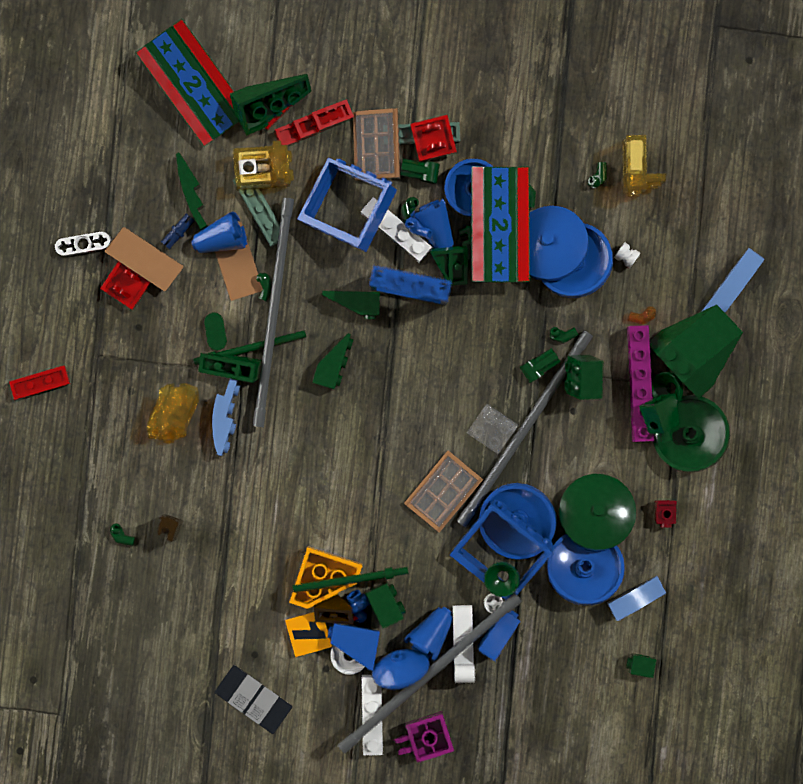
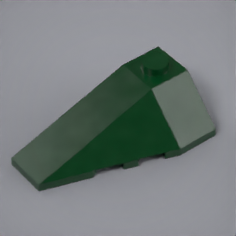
(264, 101)

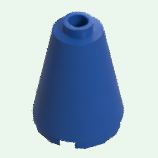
(435, 217)
(221, 235)
(431, 633)

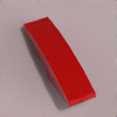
(314, 123)

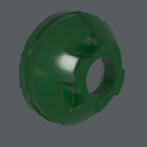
(661, 383)
(497, 586)

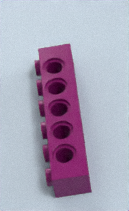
(639, 379)

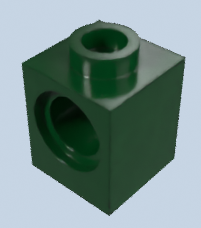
(641, 665)

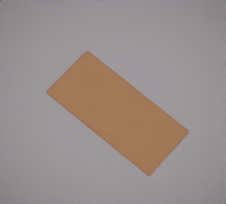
(144, 259)
(239, 272)

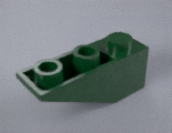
(329, 368)

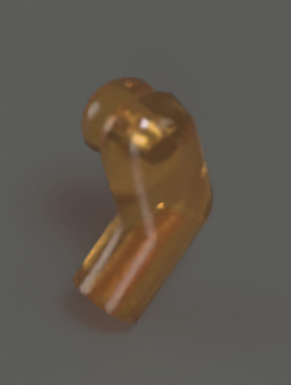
(644, 317)

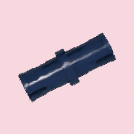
(178, 231)

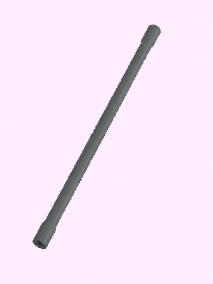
(286, 214)
(469, 511)
(353, 738)

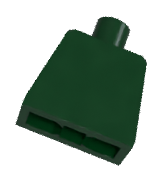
(661, 415)

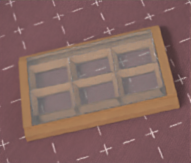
(377, 142)
(443, 491)

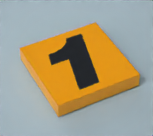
(307, 634)

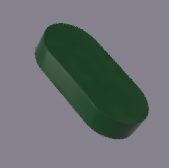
(215, 331)

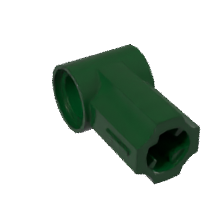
(425, 170)
(536, 367)

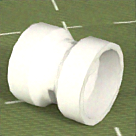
(628, 256)
(494, 604)

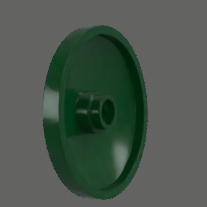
(699, 437)
(597, 512)

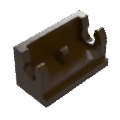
(171, 525)

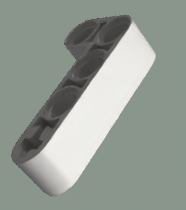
(464, 662)

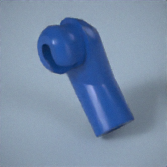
(417, 228)

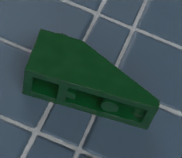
(361, 303)
(230, 366)

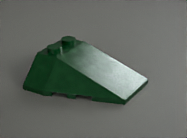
(698, 347)

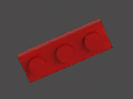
(39, 382)

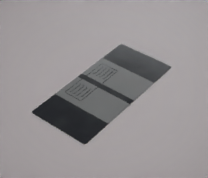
(253, 699)

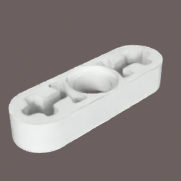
(69, 251)

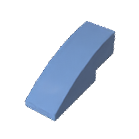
(636, 598)

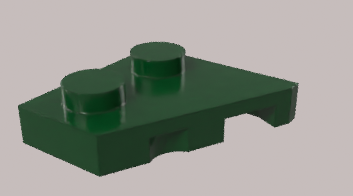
(452, 263)

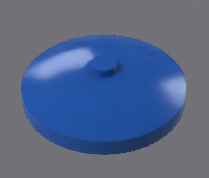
(556, 243)
(591, 273)
(531, 507)
(584, 574)

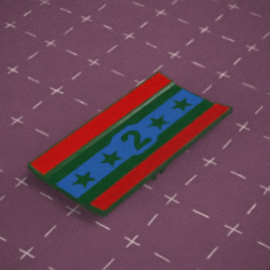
(190, 81)
(500, 224)

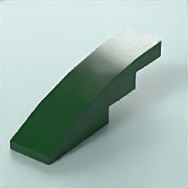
(189, 186)

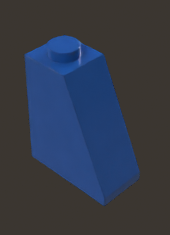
(498, 635)
(356, 642)

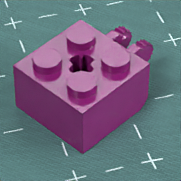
(422, 746)

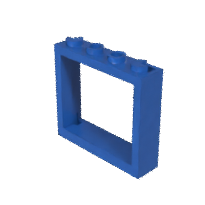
(320, 190)
(410, 285)
(515, 520)

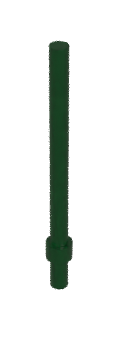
(258, 345)
(387, 573)

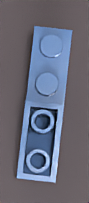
(221, 424)

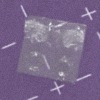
(492, 428)

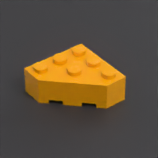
(322, 566)

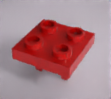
(433, 138)
(125, 285)

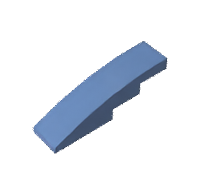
(736, 280)

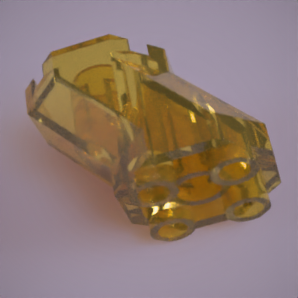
(172, 412)

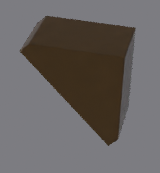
(333, 611)

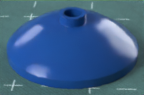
(458, 184)
(400, 668)

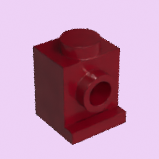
(660, 507)

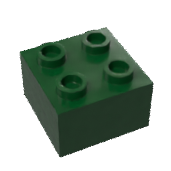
(584, 377)
(385, 604)

